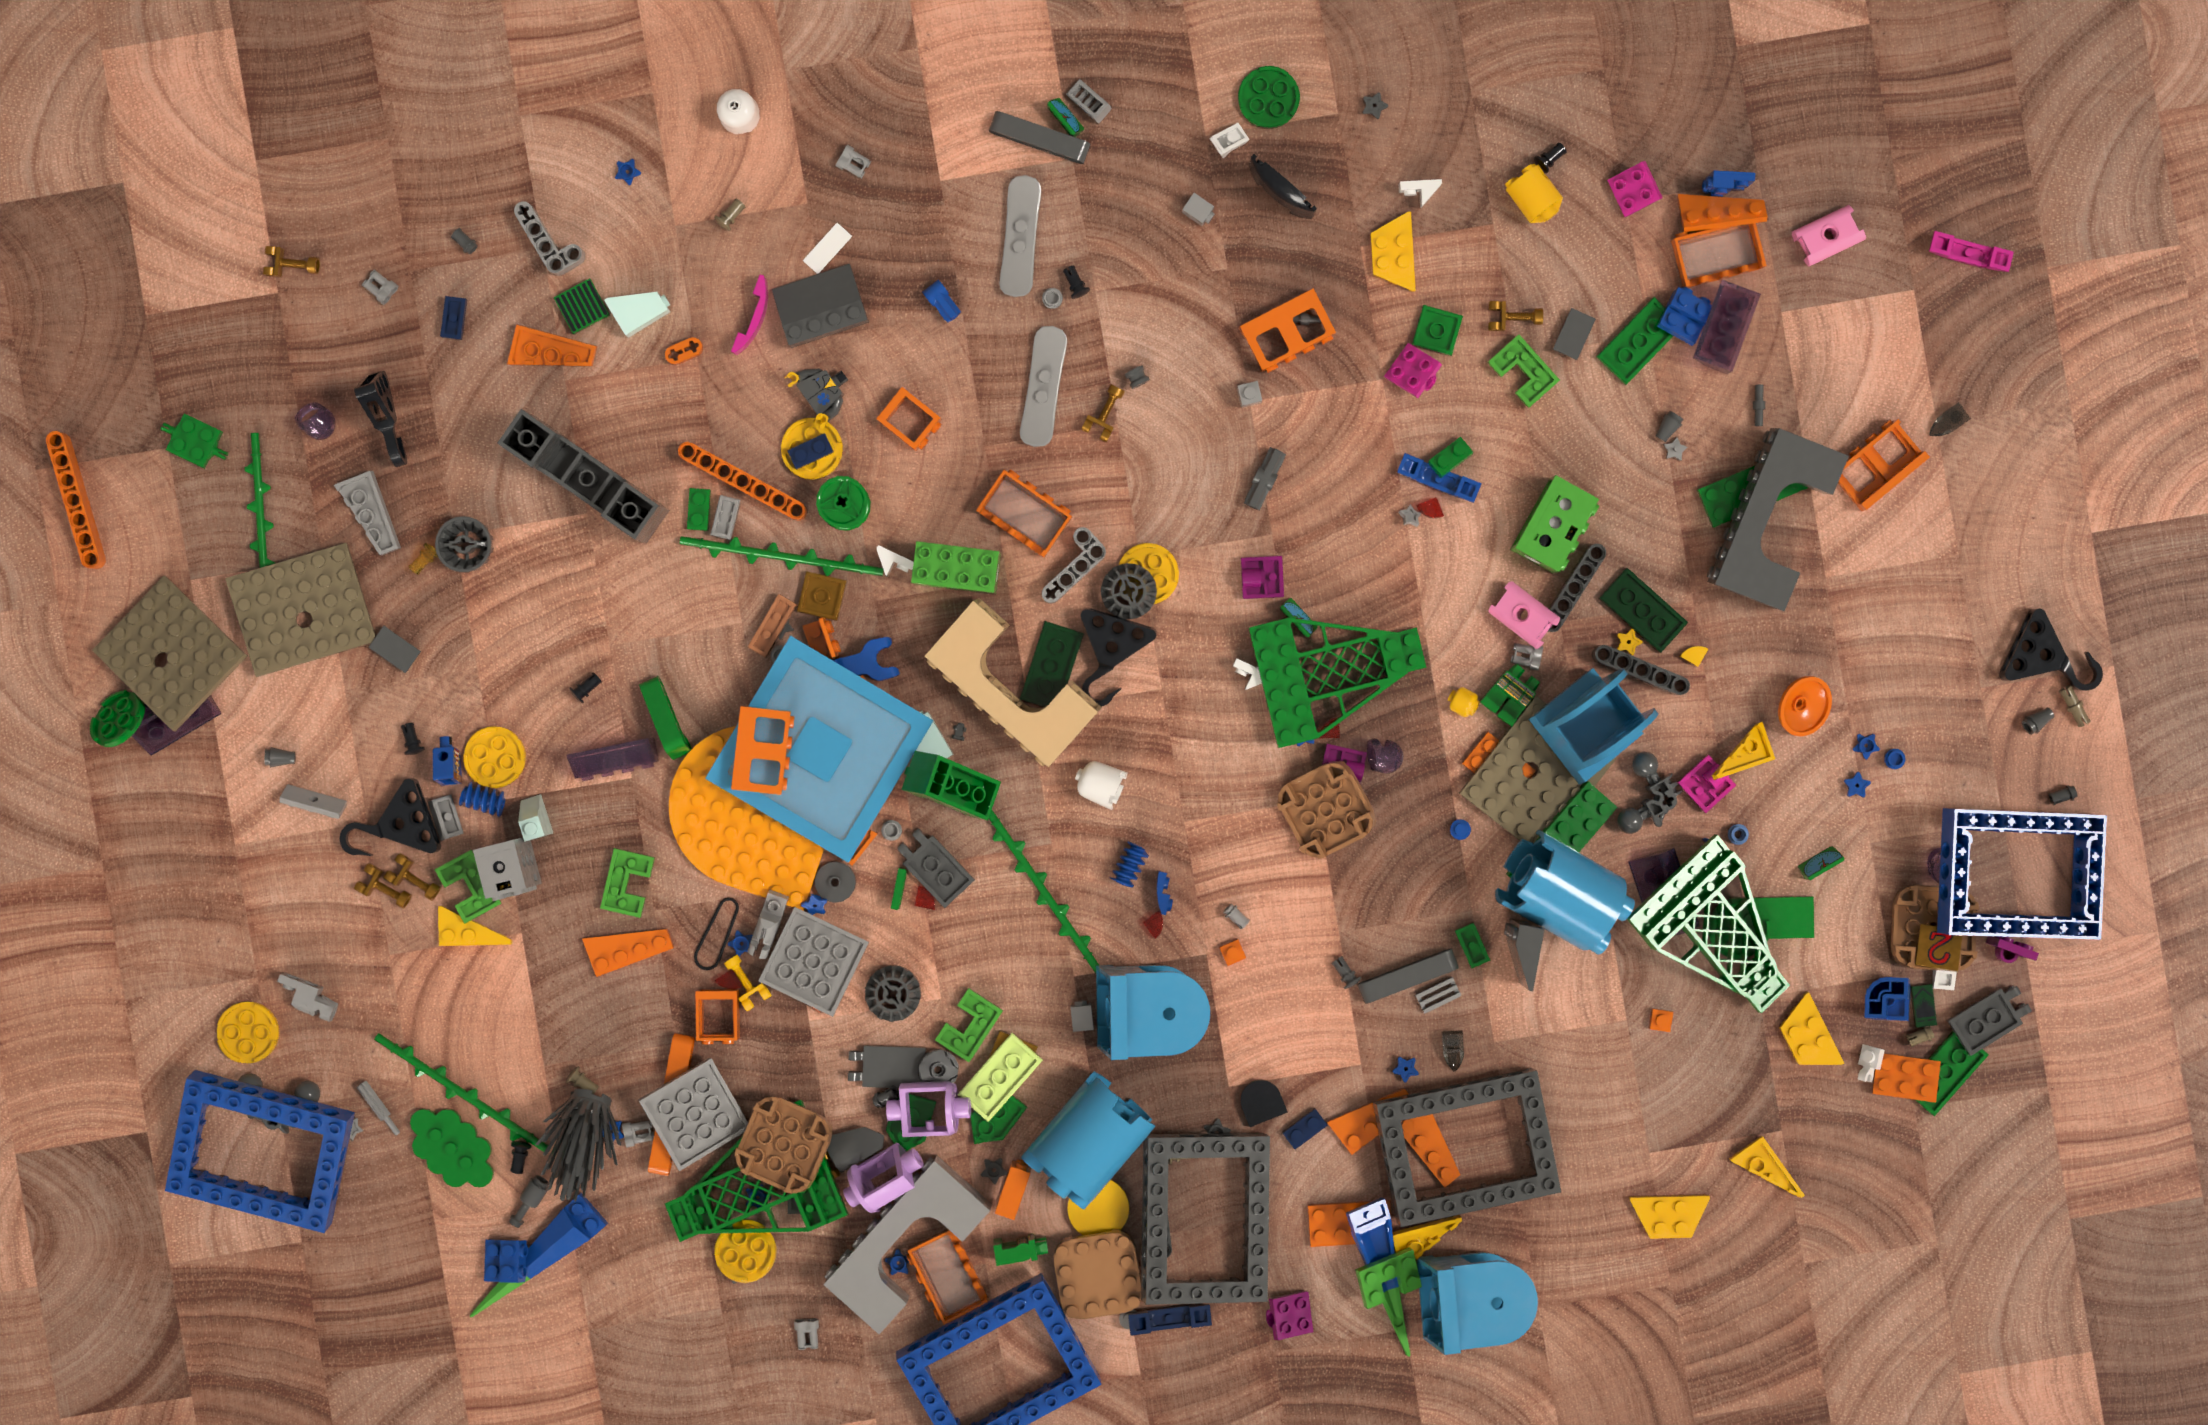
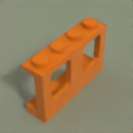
(1282, 319)
(1885, 475)
(749, 749)

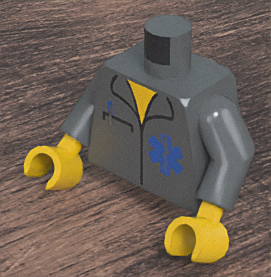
(820, 391)

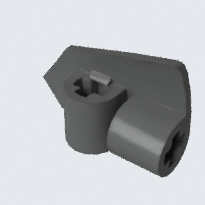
(854, 1147)

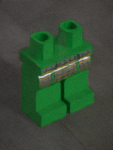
(1510, 688)
(1019, 1250)

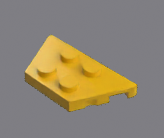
(1393, 252)
(1809, 1036)
(1670, 1215)

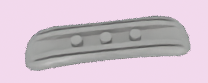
(1020, 236)
(1043, 386)

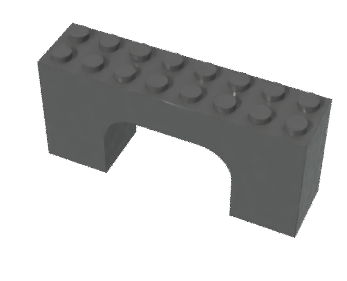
(583, 476)
(1740, 560)

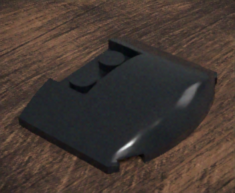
(1280, 189)

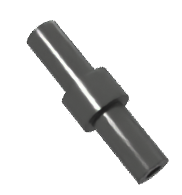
(1305, 319)
(1759, 404)

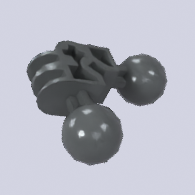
(1645, 766)
(305, 1090)

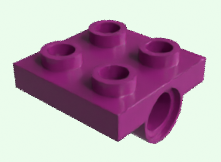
(1262, 577)
(1352, 758)
(2016, 949)
(1290, 1315)

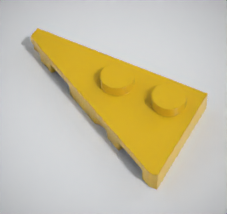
(1750, 752)
(456, 933)
(1762, 1161)
(1424, 1236)

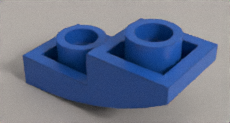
(1164, 900)

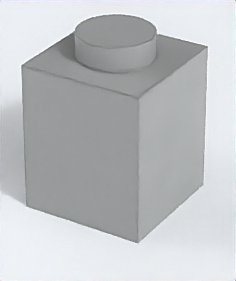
(1198, 210)
(1249, 394)
(1082, 1016)

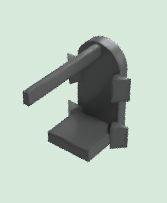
(959, 730)

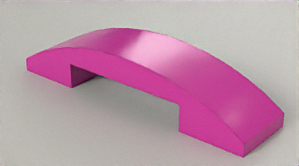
(1970, 253)
(742, 341)

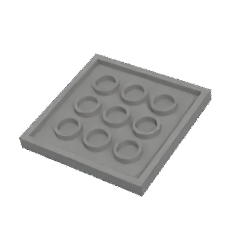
(813, 961)
(694, 1113)

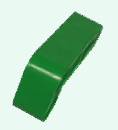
(664, 718)

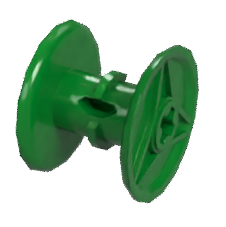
(830, 498)

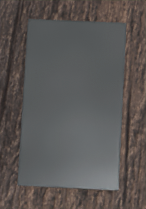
(1574, 334)
(394, 649)

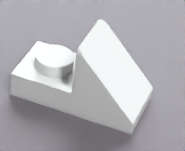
(1229, 139)
(1424, 187)
(888, 559)
(1244, 668)

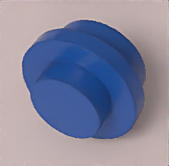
(1894, 758)
(1460, 829)

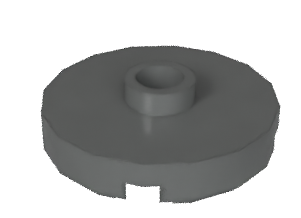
(846, 880)
(938, 1057)

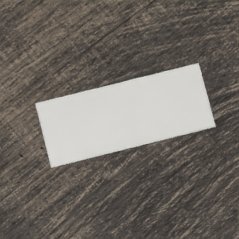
(827, 248)

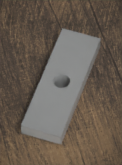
(313, 801)

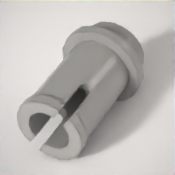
(1236, 916)

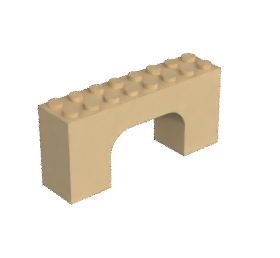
(962, 660)

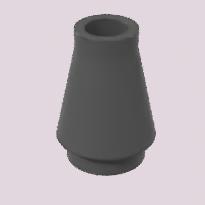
(1669, 425)
(2035, 722)
(278, 757)

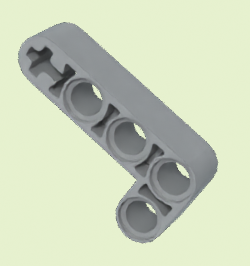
(544, 237)
(1071, 569)

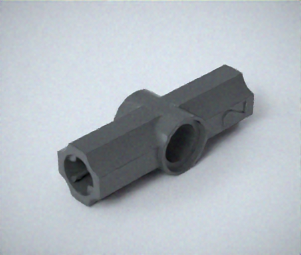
(1264, 478)

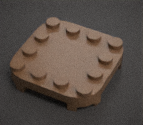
(1326, 809)
(1920, 906)
(784, 1144)
(1097, 1274)

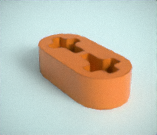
(681, 346)

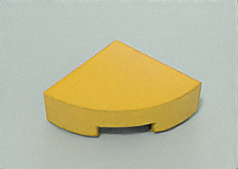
(1694, 655)

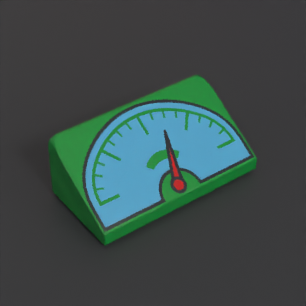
(1065, 117)
(1292, 610)
(1820, 863)

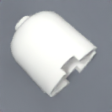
(744, 117)
(1100, 783)

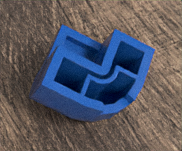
(1888, 999)

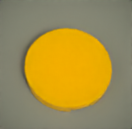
(803, 431)
(1160, 565)
(494, 757)
(247, 1032)
(1103, 1214)
(745, 1255)

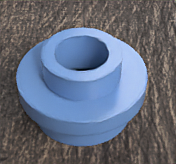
(1744, 834)

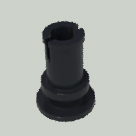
(1548, 159)
(1075, 282)
(585, 687)
(412, 742)
(519, 1155)

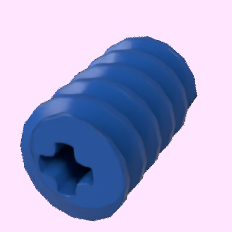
(482, 799)
(1130, 865)

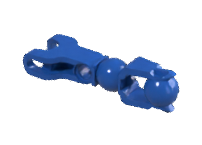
(866, 661)

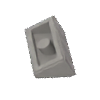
(445, 817)

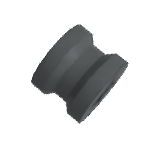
(1137, 377)

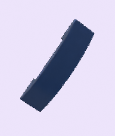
(1169, 1318)

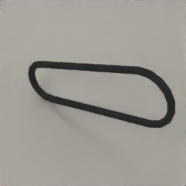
(726, 938)

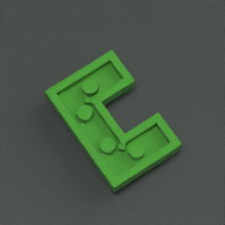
(1540, 375)
(466, 868)
(615, 894)
(967, 1043)
(1374, 1274)

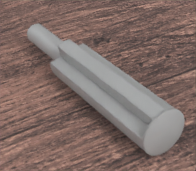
(377, 1105)

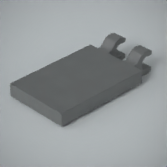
(936, 868)
(1988, 1019)
(887, 1065)

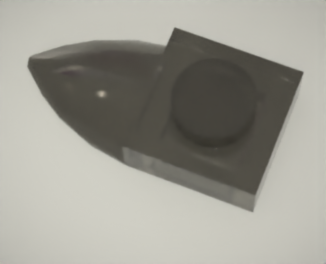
(1950, 420)
(1453, 1048)

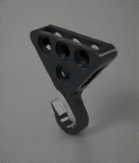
(375, 391)
(1125, 641)
(2031, 662)
(386, 827)

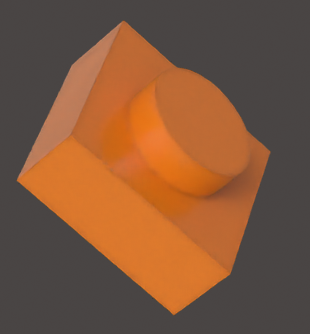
(1232, 952)
(1661, 1020)

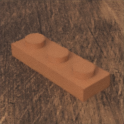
(772, 625)

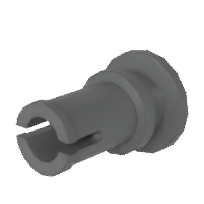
(1346, 973)

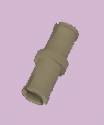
(2074, 706)

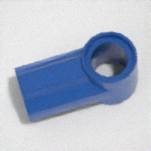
(940, 298)

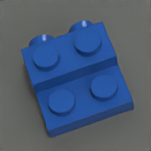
(1722, 182)
(1685, 315)
(505, 1261)

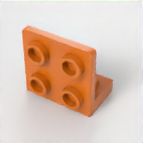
(820, 638)

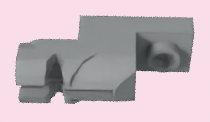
(768, 922)
(308, 997)

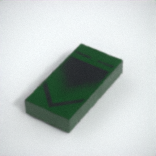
(1923, 1005)

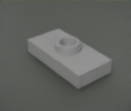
(725, 517)

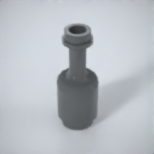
(531, 1197)

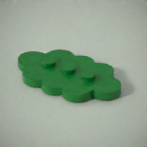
(452, 1147)

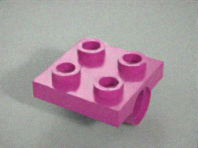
(1635, 189)
(1413, 371)
(1702, 788)

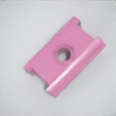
(1839, 224)
(1509, 613)

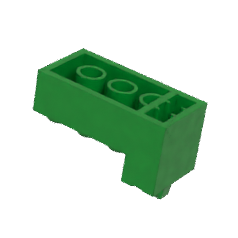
(951, 784)

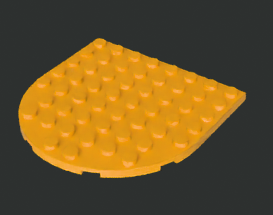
(733, 838)

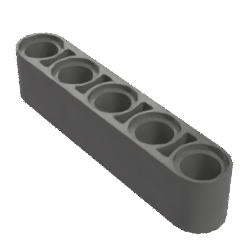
(1039, 137)
(1582, 582)
(1650, 670)
(1408, 976)

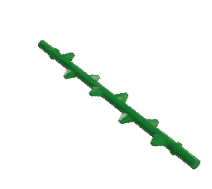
(257, 505)
(773, 553)
(1045, 897)
(453, 1089)

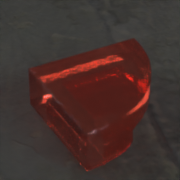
(1431, 508)
(1332, 733)
(924, 898)
(1154, 924)
(729, 980)

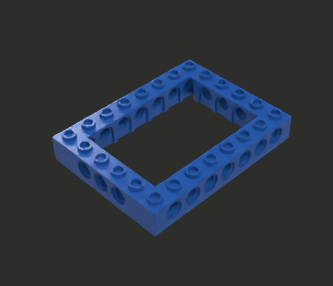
(2087, 874)
(332, 1122)
(984, 1319)

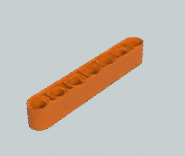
(735, 474)
(83, 507)
(678, 1063)

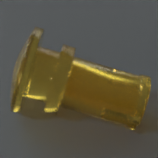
(426, 556)

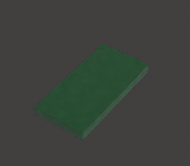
(1643, 610)
(1051, 664)

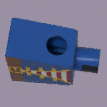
(447, 770)

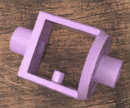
(954, 1109)
(862, 1189)

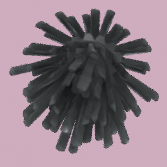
(578, 1128)

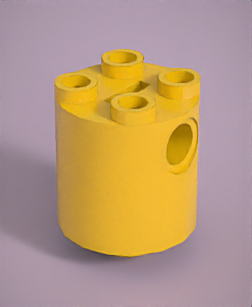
(1534, 194)

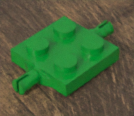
(194, 441)

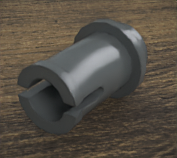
(464, 241)
(2062, 795)
(880, 1099)

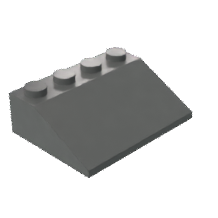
(820, 306)
(1525, 947)

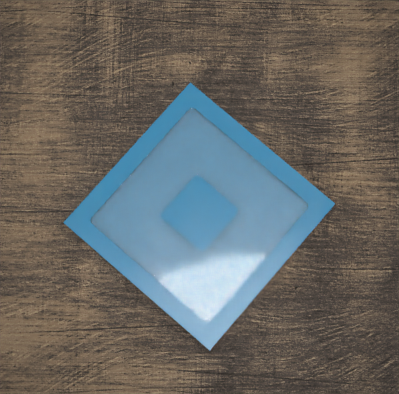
(843, 752)

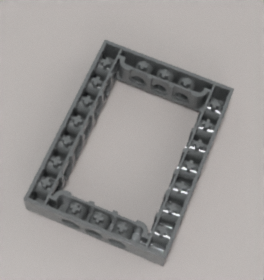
(1393, 1110)
(1154, 1281)

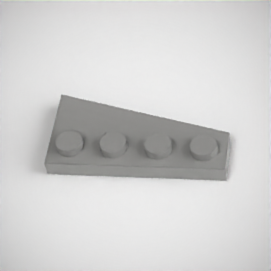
(367, 503)

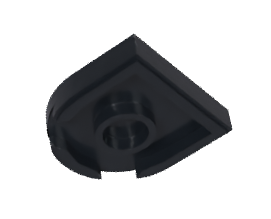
(1261, 1102)

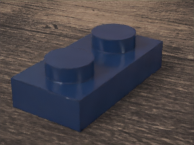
(453, 318)
(810, 451)
(1304, 1128)

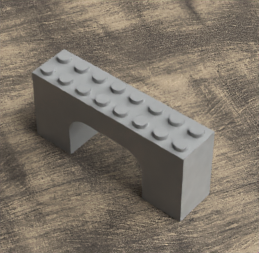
(860, 1275)

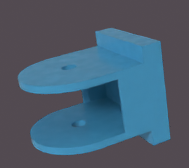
(1591, 723)
(1148, 1011)
(1474, 1301)

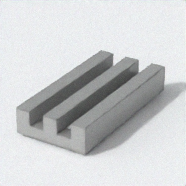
(1453, 988)

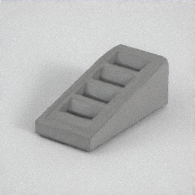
(1095, 113)

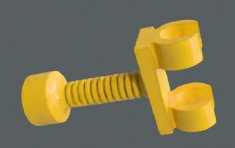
(734, 964)

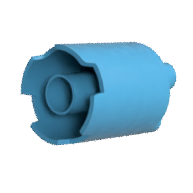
(1565, 892)
(1088, 1141)

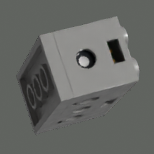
(507, 869)

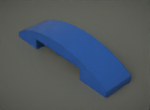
(1451, 483)

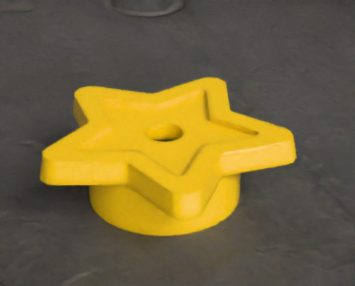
(1623, 638)

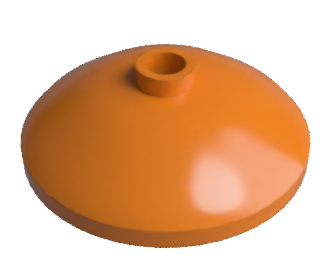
(1805, 706)

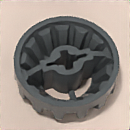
(445, 544)
(1133, 610)
(881, 978)

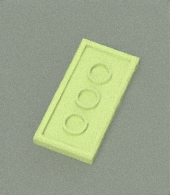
(1000, 1076)

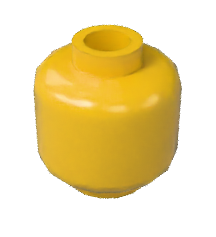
(1463, 702)

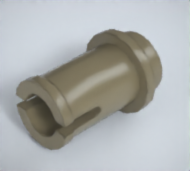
(1920, 1036)

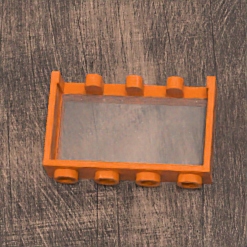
(1717, 253)
(1024, 512)
(947, 1276)

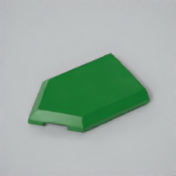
(921, 1111)
(999, 1124)

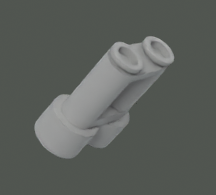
(845, 159)
(385, 292)
(1534, 659)
(630, 1136)
(804, 1326)

